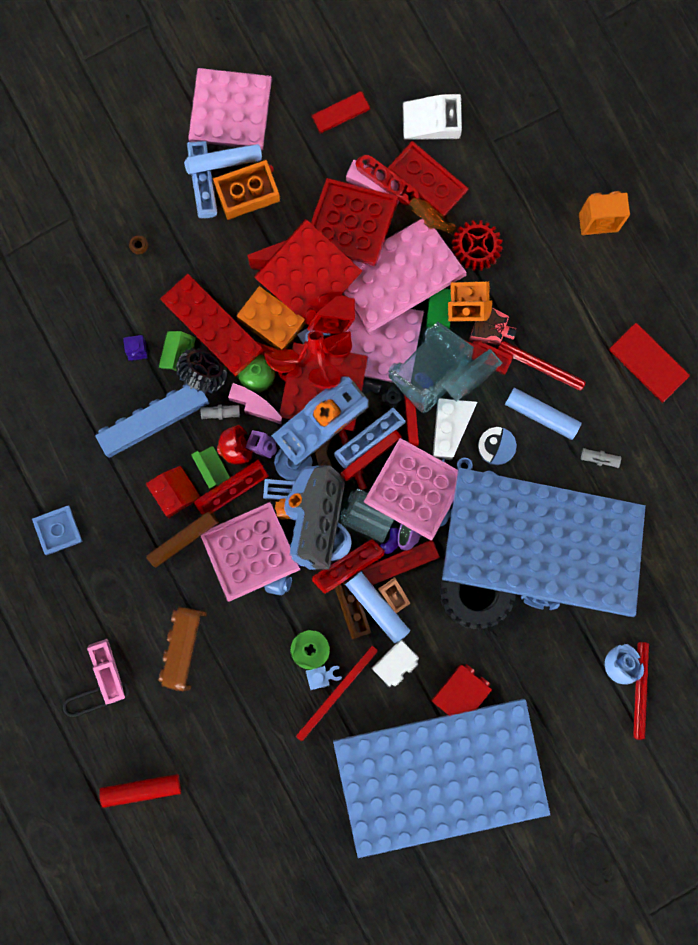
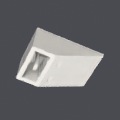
(433, 117)

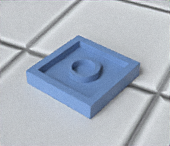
(57, 530)

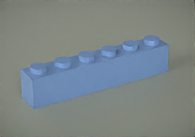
(150, 420)

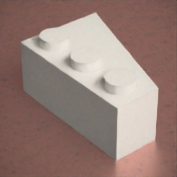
(450, 426)

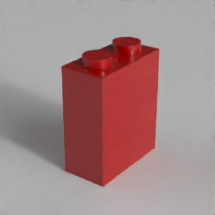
(462, 692)

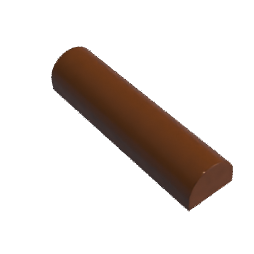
(182, 539)
(352, 611)

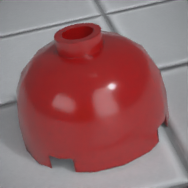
(232, 445)

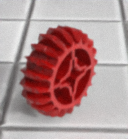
(487, 233)

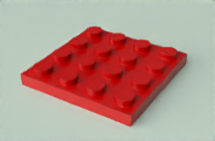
(354, 219)
(307, 272)
(300, 391)

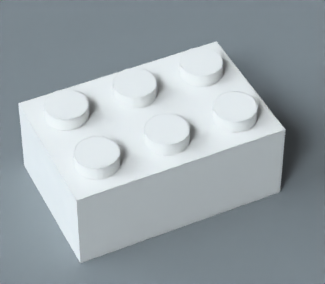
(395, 663)

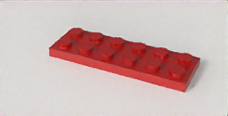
(212, 325)

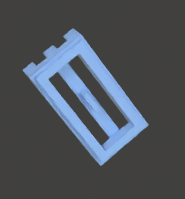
(270, 489)

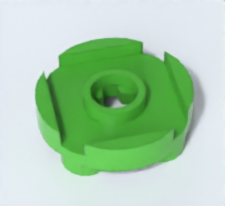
(304, 640)

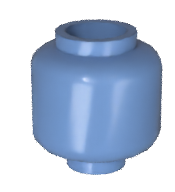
(279, 586)

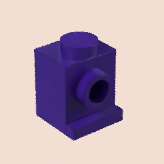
(135, 347)

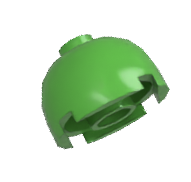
(257, 375)

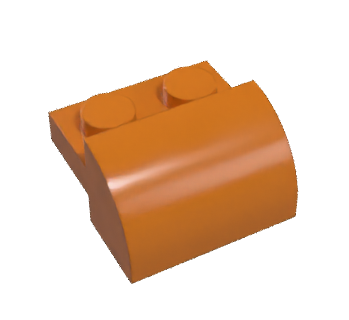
(469, 301)

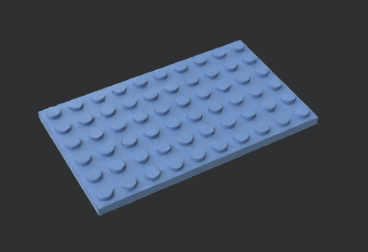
(545, 542)
(441, 778)

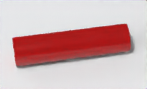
(231, 488)
(140, 790)

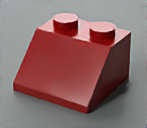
(335, 316)
(173, 491)

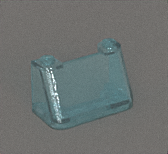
(431, 367)

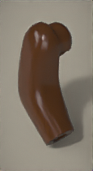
(321, 455)

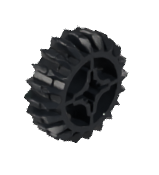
(201, 370)

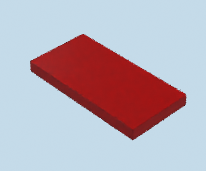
(429, 178)
(649, 362)

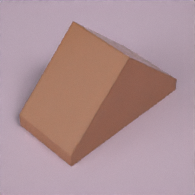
(394, 595)

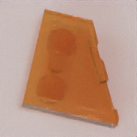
(431, 217)

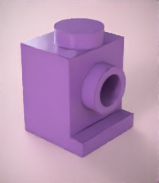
(266, 446)

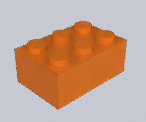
(246, 189)
(604, 213)
(270, 319)

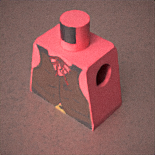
(493, 329)

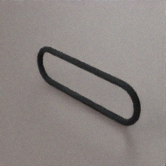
(93, 708)

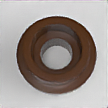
(138, 239)

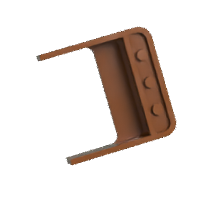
(180, 649)

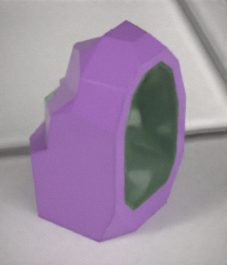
(407, 537)

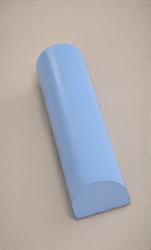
(223, 158)
(203, 184)
(543, 413)
(369, 437)
(377, 607)

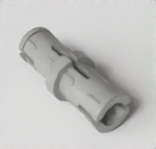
(220, 412)
(600, 458)

